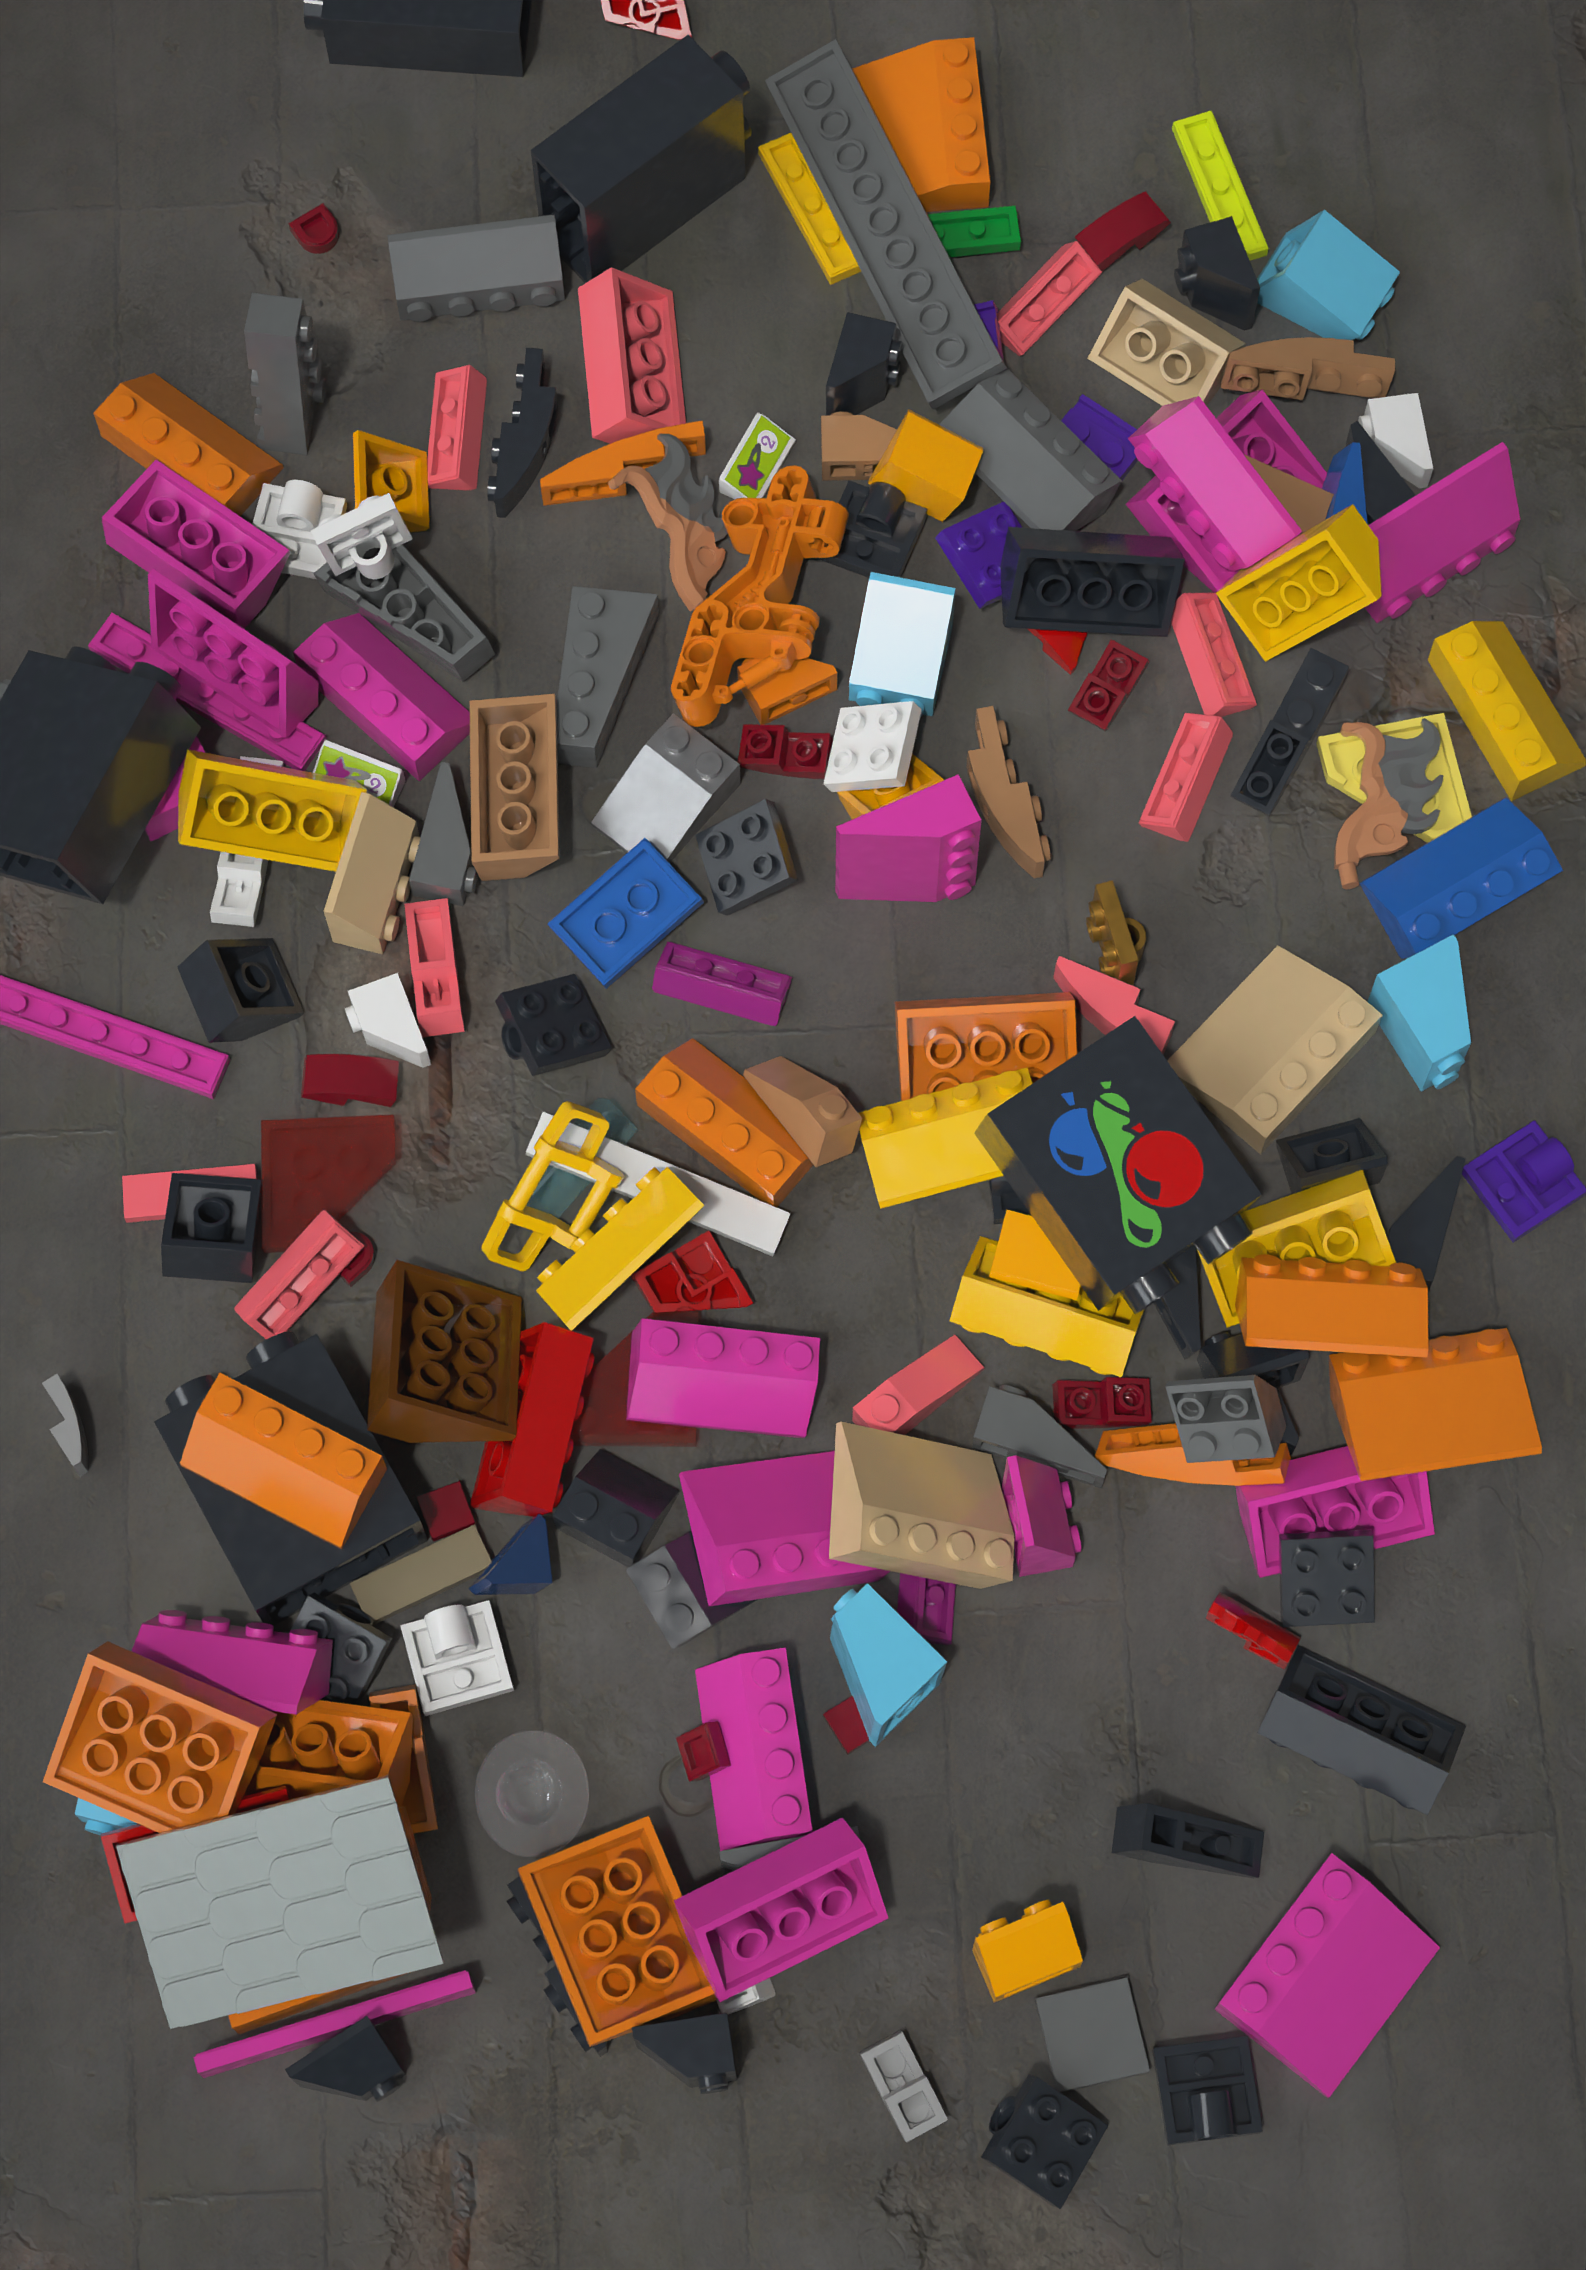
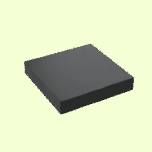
(1092, 2035)

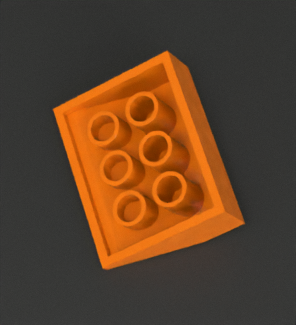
(934, 120)
(980, 1038)
(1434, 1410)
(156, 1742)
(617, 1931)

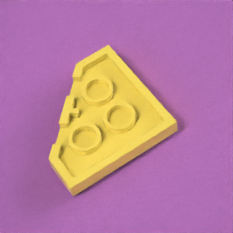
(1344, 758)

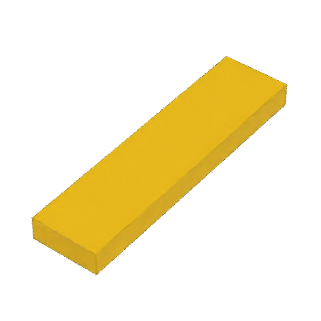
(808, 207)

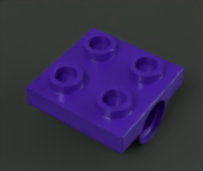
(977, 551)
(1525, 1180)

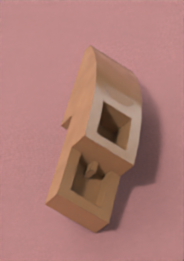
(1298, 364)
(1002, 801)

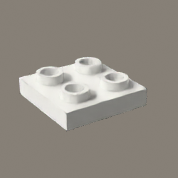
(288, 517)
(371, 525)
(872, 746)
(456, 1657)

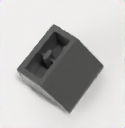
(1227, 1418)

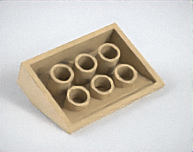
(1273, 1046)
(919, 1508)

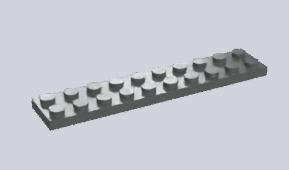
(885, 224)

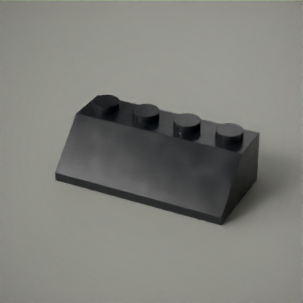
(1089, 581)
(1362, 1730)

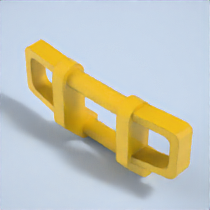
(543, 1224)

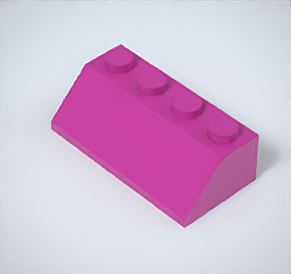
(1213, 483)
(195, 543)
(384, 693)
(722, 1378)
(1327, 1496)
(249, 1662)
(765, 1786)
(781, 1909)

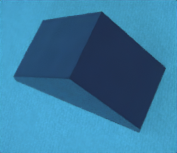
(520, 1565)

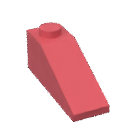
(918, 1388)

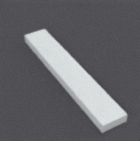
(724, 1211)

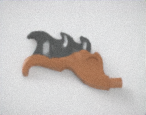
(685, 514)
(1395, 796)

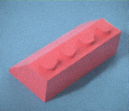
(630, 356)

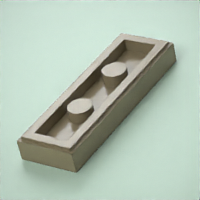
(422, 1575)

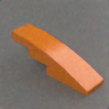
(589, 474)
(1159, 1454)

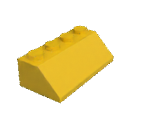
(1306, 584)
(1504, 707)
(265, 810)
(930, 1139)
(1322, 1222)
(618, 1248)
(1044, 1320)

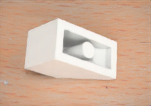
(1400, 434)
(387, 1020)

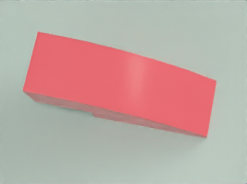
(434, 967)
(1109, 1001)

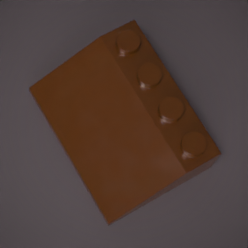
(443, 1359)

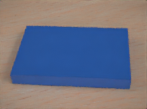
(625, 913)

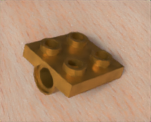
(1115, 934)

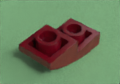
(1120, 228)
(1108, 685)
(784, 753)
(348, 1076)
(1102, 1404)

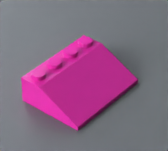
(1260, 434)
(1445, 531)
(228, 657)
(911, 848)
(766, 1529)
(1328, 1976)

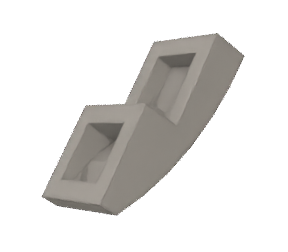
(70, 1432)
(903, 2086)

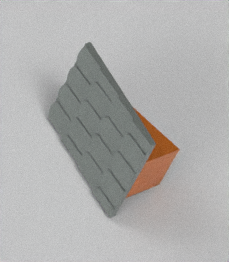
(281, 1902)

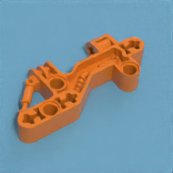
(751, 610)

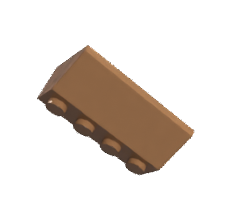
(514, 785)

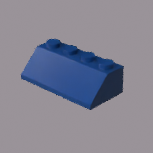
(1460, 877)

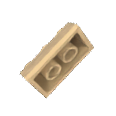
(1163, 346)
(372, 876)

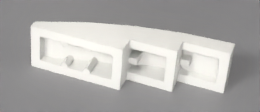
(239, 882)

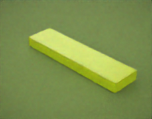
(1218, 178)

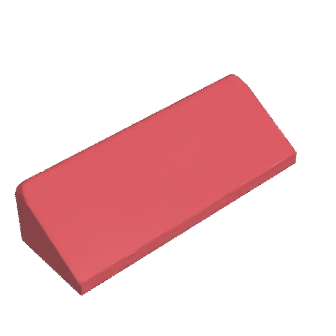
(1046, 297)
(456, 429)
(1211, 655)
(1187, 776)
(298, 1276)

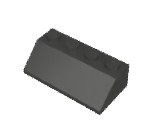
(476, 268)
(1032, 456)

